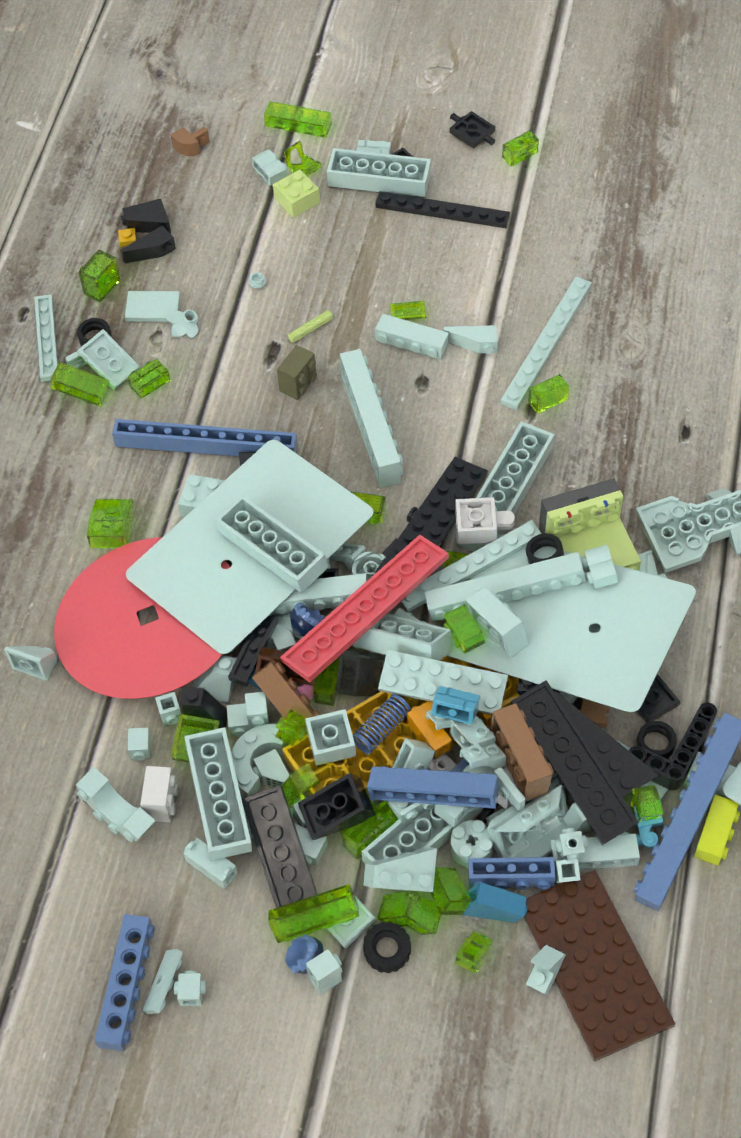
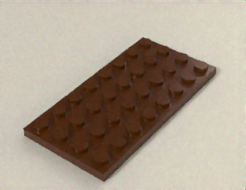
(602, 970)

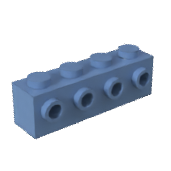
(512, 872)

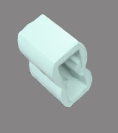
(269, 167)
(601, 567)

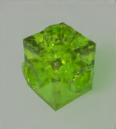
(291, 728)

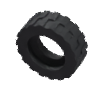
(392, 963)

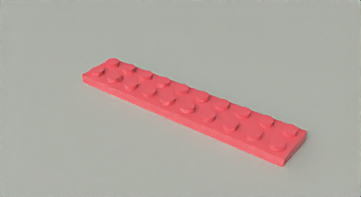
(364, 608)

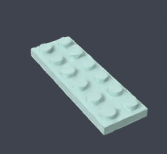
(422, 676)

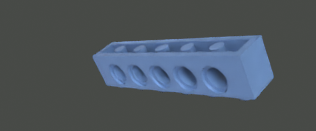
(131, 927)

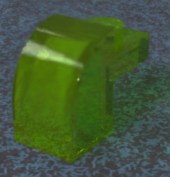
(647, 803)
(473, 952)

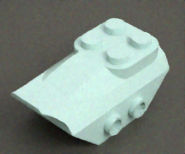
(532, 828)

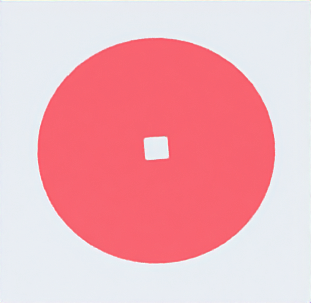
(108, 647)

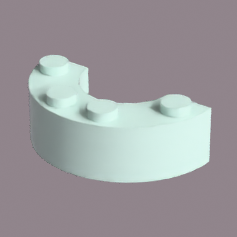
(248, 747)
(111, 807)

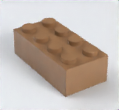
(523, 755)

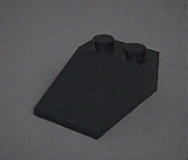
(336, 807)

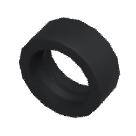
(89, 325)
(541, 541)
(660, 727)

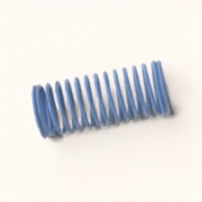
(398, 707)

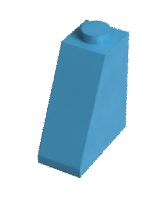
(495, 904)

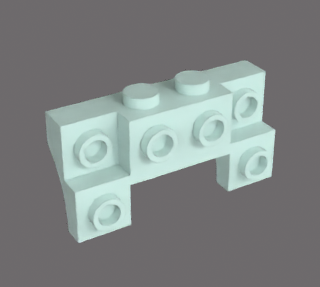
(475, 740)

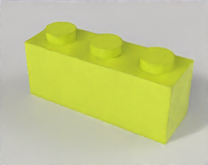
(717, 830)

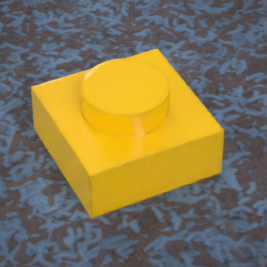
(126, 236)

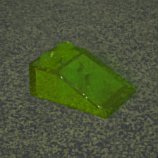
(109, 523)

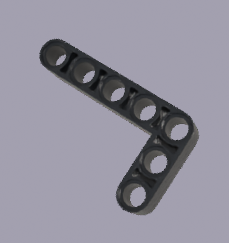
(684, 752)

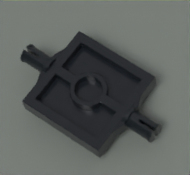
(472, 129)

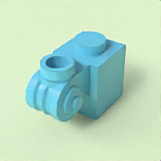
(645, 836)

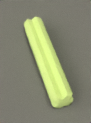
(310, 326)

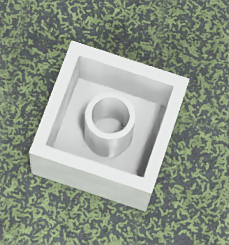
(159, 793)

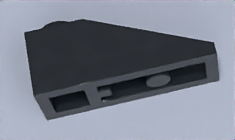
(150, 246)

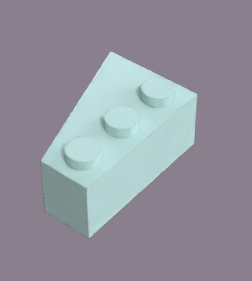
(403, 872)

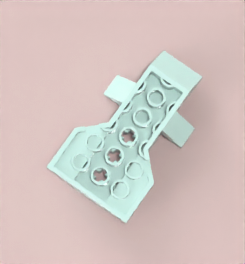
(670, 516)

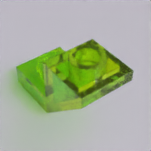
(298, 783)

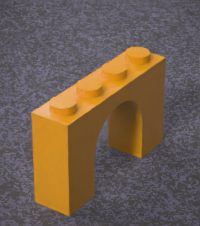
(426, 731)

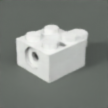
(479, 521)

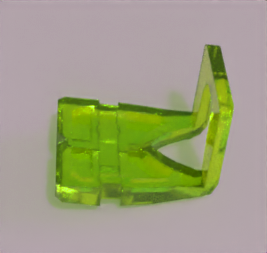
(306, 166)

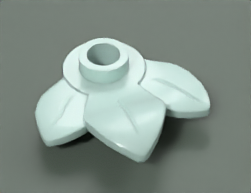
(181, 325)

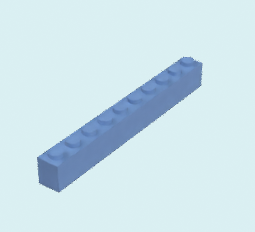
(195, 438)
(690, 813)

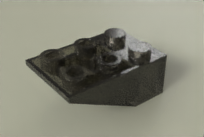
(359, 673)

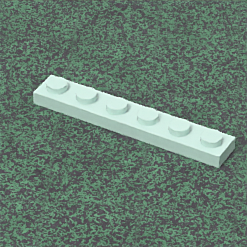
(46, 336)

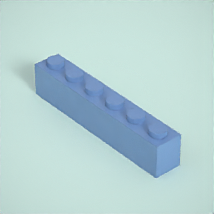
(433, 787)

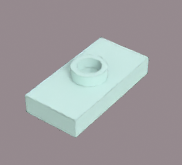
(509, 790)

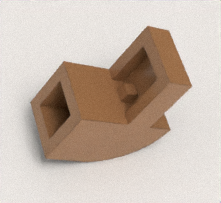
(187, 143)

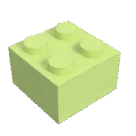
(296, 193)

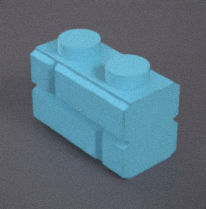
(455, 705)

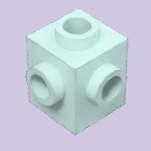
(562, 843)

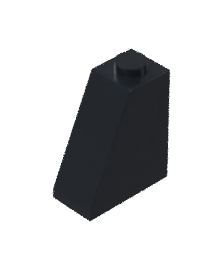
(146, 217)
(202, 704)

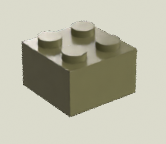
(297, 372)

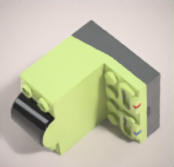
(590, 520)

